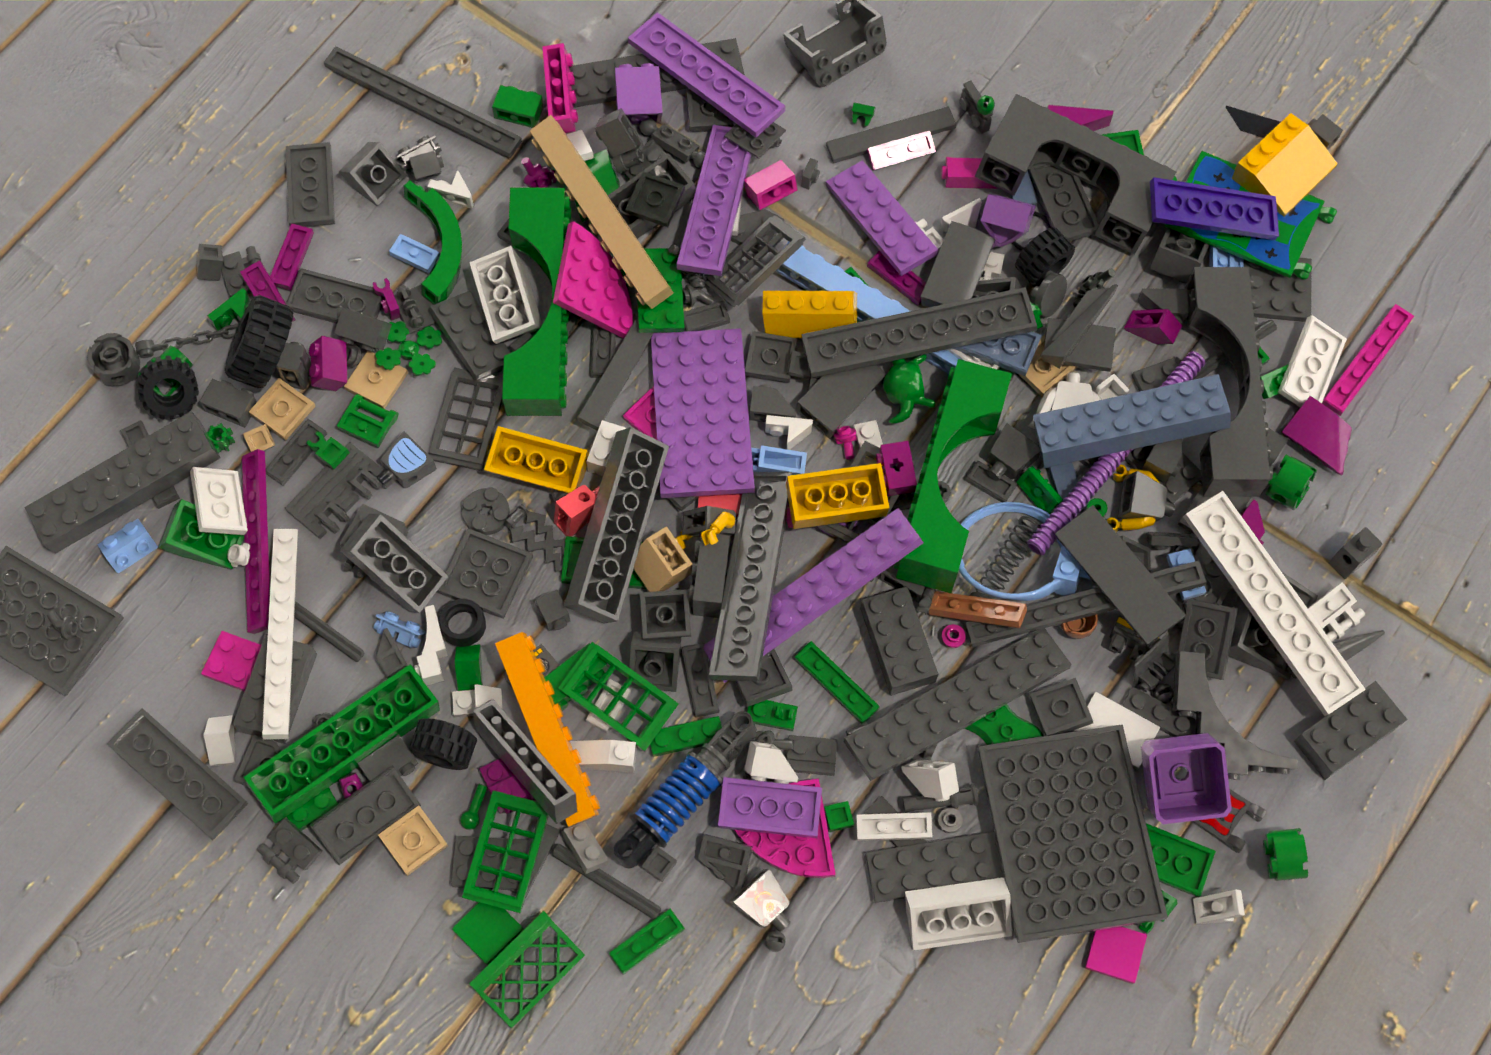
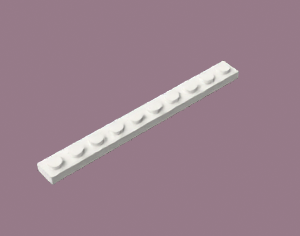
(280, 635)

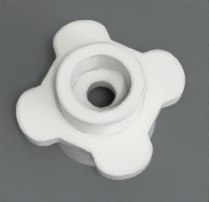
(239, 554)

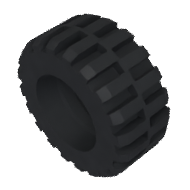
(259, 342)

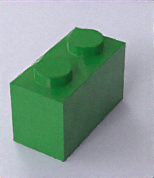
(517, 106)

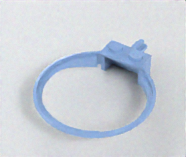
(1067, 570)

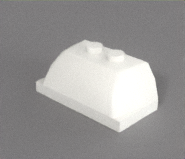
(506, 295)

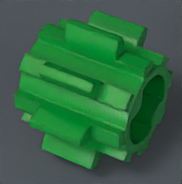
(225, 442)

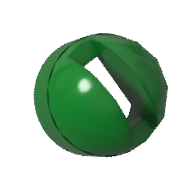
(983, 110)

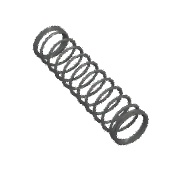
(1021, 524)

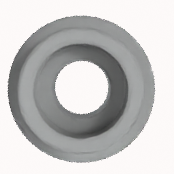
(947, 827)

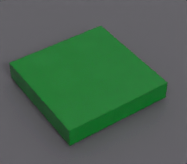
(487, 931)

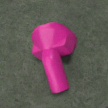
(845, 436)

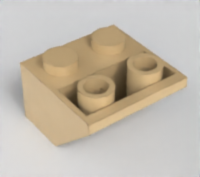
(661, 562)

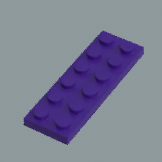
(1214, 208)

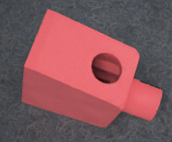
(575, 510)

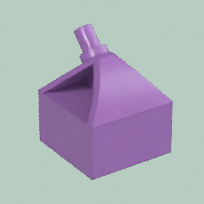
(1006, 219)

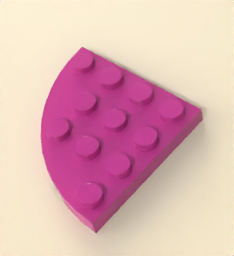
(592, 283)
(792, 853)

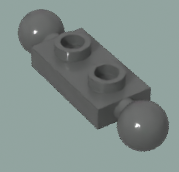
(673, 142)

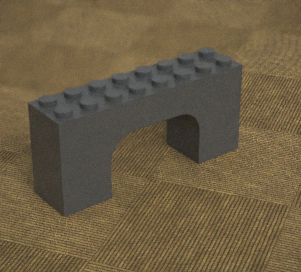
(1040, 136)

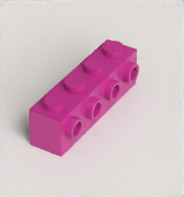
(558, 86)

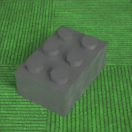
(709, 577)

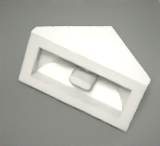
(965, 215)

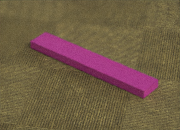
(1367, 359)

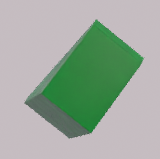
(468, 667)

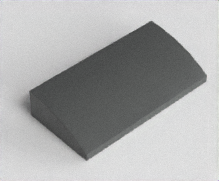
(957, 266)

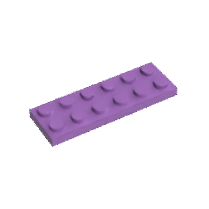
(882, 218)

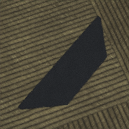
(1252, 122)

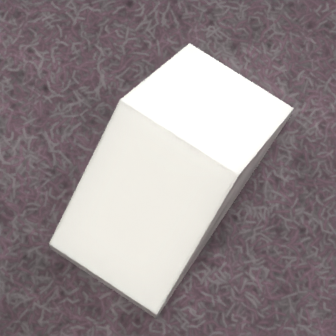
(220, 740)

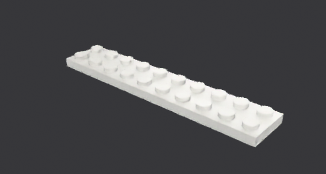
(1274, 603)

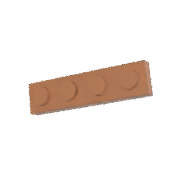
(978, 609)

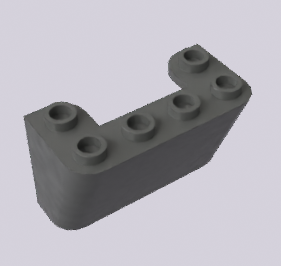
(841, 45)

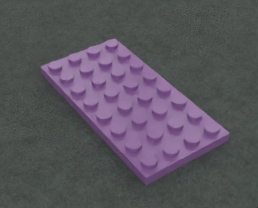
(702, 413)

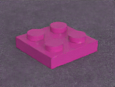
(231, 661)

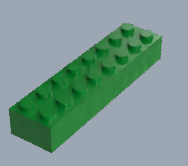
(341, 743)

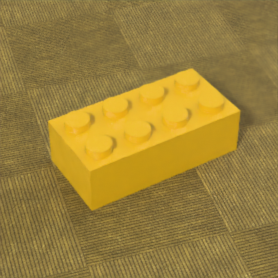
(837, 496)

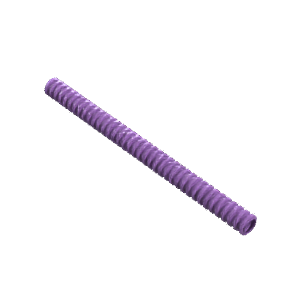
(1100, 471)

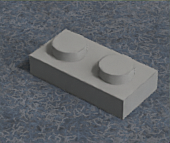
(585, 847)

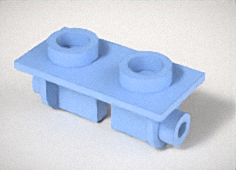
(407, 631)

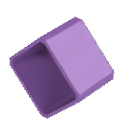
(1197, 796)

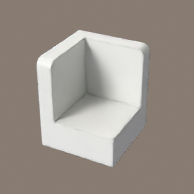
(1111, 388)

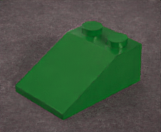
(185, 540)

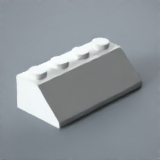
(958, 913)

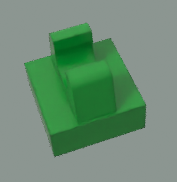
(863, 110)

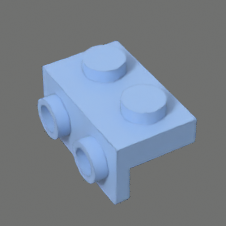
(127, 546)

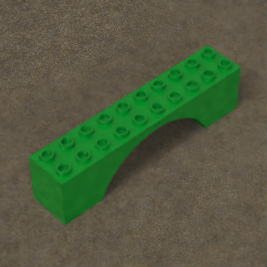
(537, 371)
(967, 411)

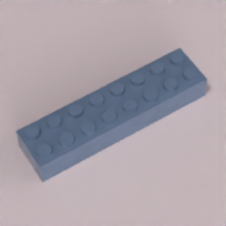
(1132, 421)

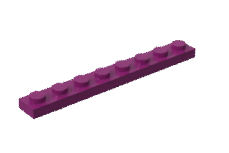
(257, 537)

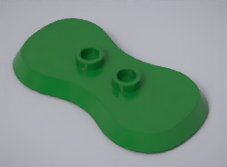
(1003, 727)

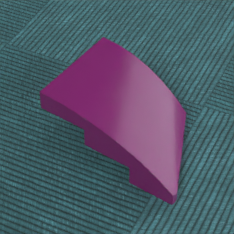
(1320, 434)

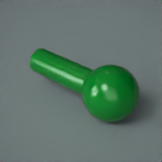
(470, 819)

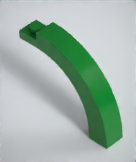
(445, 275)

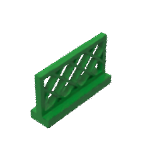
(508, 957)

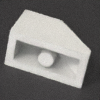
(933, 778)

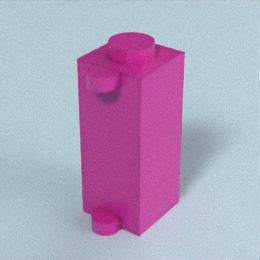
(961, 173)

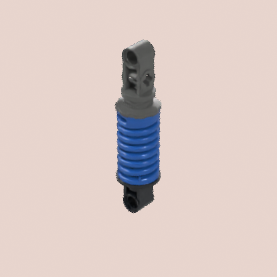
(684, 791)

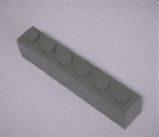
(525, 761)

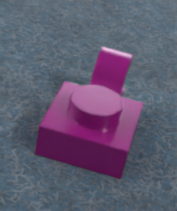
(389, 302)

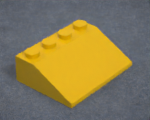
(1285, 164)

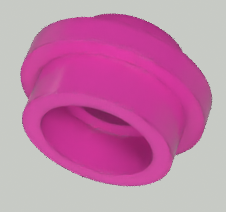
(950, 642)

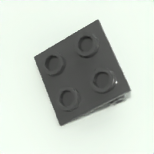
(756, 146)
(414, 308)
(1153, 665)

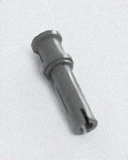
(965, 796)

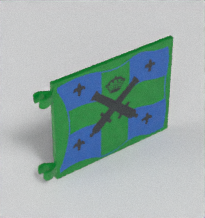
(1294, 229)

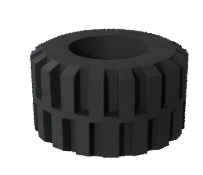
(1044, 253)
(172, 404)
(443, 744)

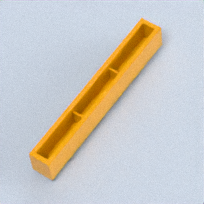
(545, 720)

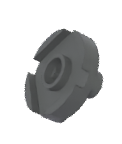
(485, 498)

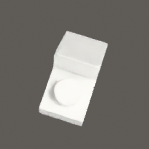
(455, 193)
(795, 428)
(466, 701)
(1219, 907)

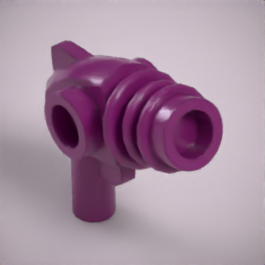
(537, 175)

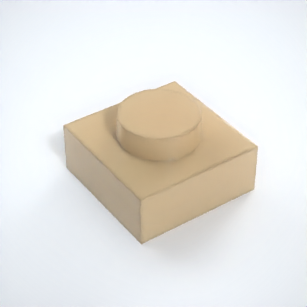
(259, 438)

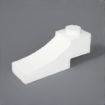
(428, 663)

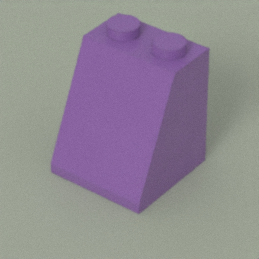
(639, 92)

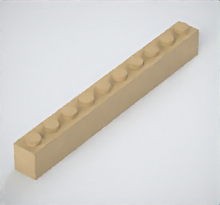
(601, 212)

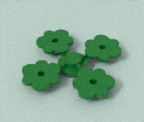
(409, 349)

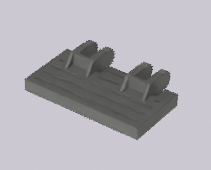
(334, 491)

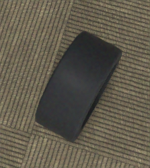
(459, 606)

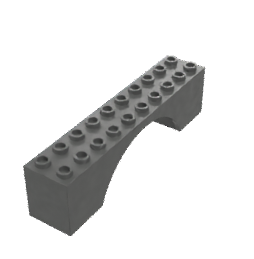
(1223, 312)

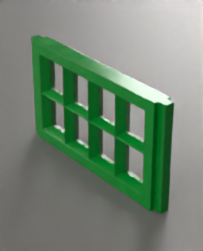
(581, 668)
(493, 897)

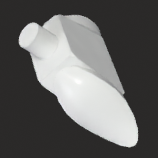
(1066, 394)

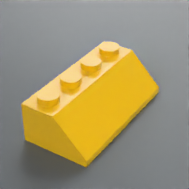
(807, 311)
(537, 460)

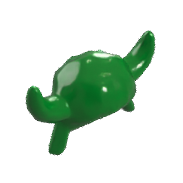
(905, 387)

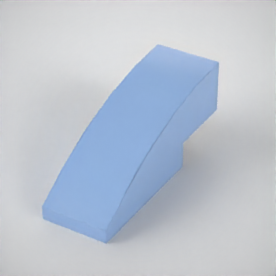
(778, 460)

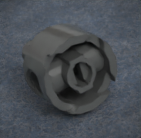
(114, 359)

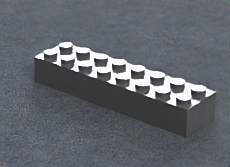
(121, 482)
(616, 526)

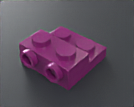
(501, 779)

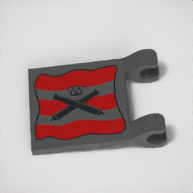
(1223, 826)

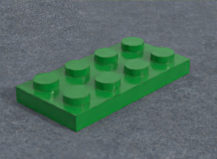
(669, 314)

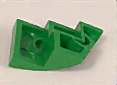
(603, 171)

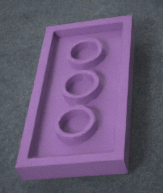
(770, 807)

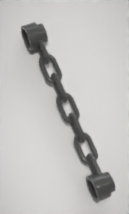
(146, 347)

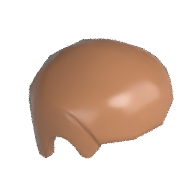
(1081, 627)

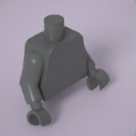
(916, 591)

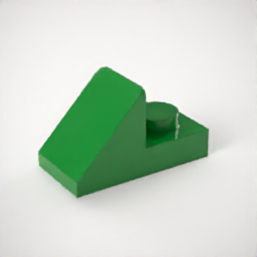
(229, 310)

